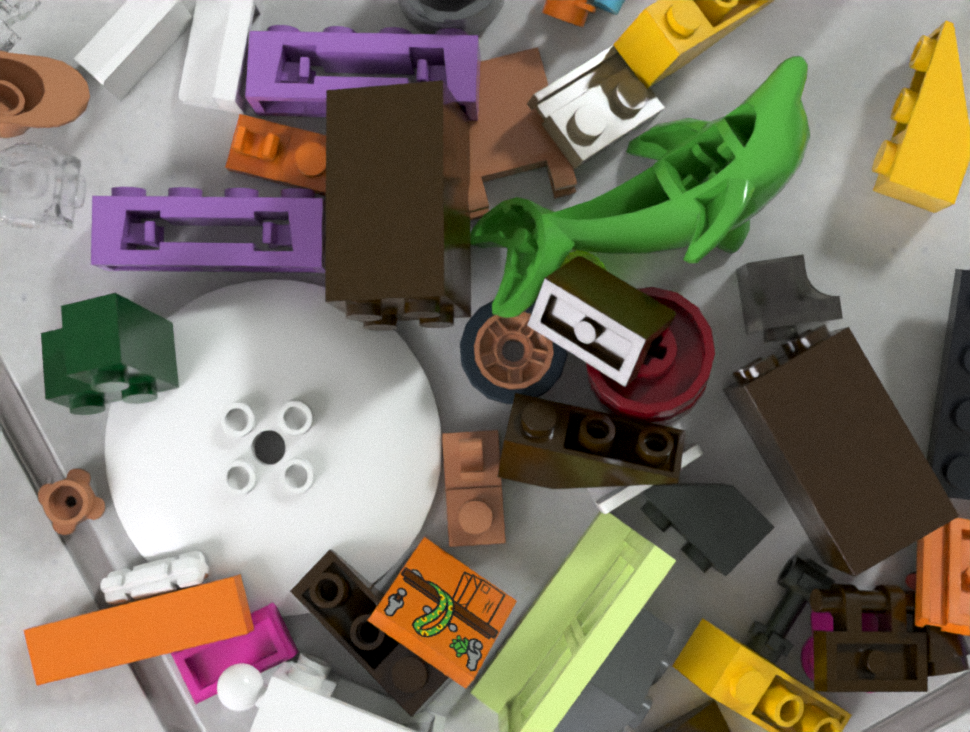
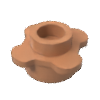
(55, 505)

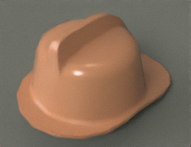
(38, 93)

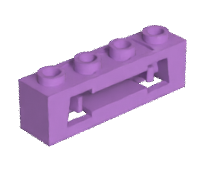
(285, 85)
(119, 230)

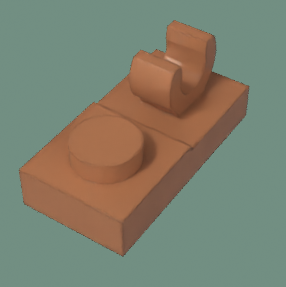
(473, 488)

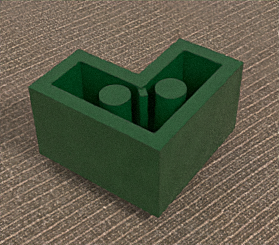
(108, 355)

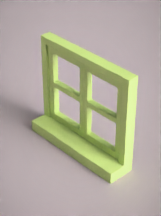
(571, 626)

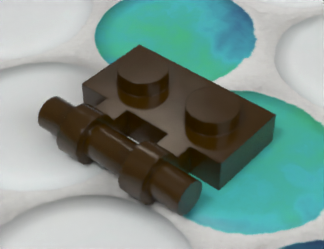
(868, 660)

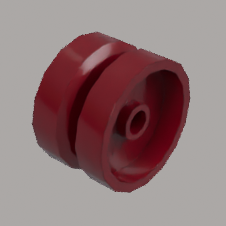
(672, 380)

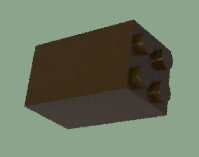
(398, 205)
(839, 450)

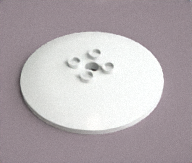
(353, 428)

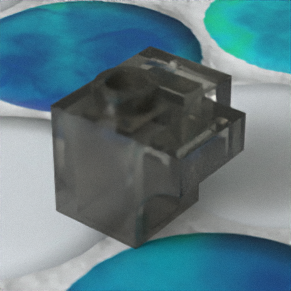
(780, 298)

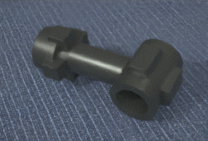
(799, 580)

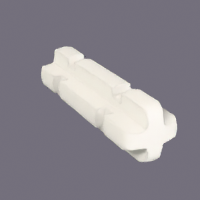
(155, 578)

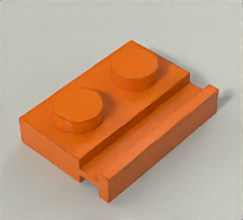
(944, 578)

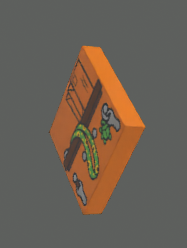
(443, 612)

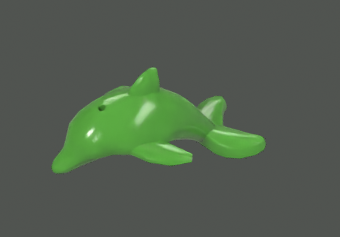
(693, 197)

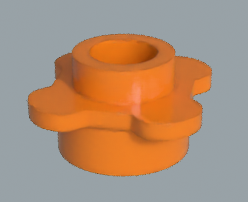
(570, 11)

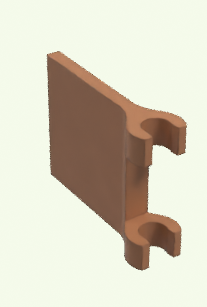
(508, 133)

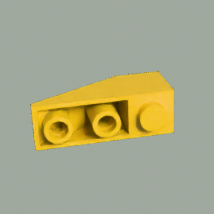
(677, 32)
(932, 130)
(755, 685)

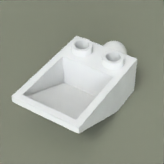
(313, 699)

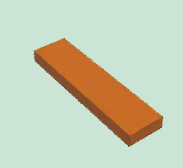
(139, 630)

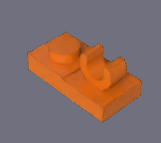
(278, 154)

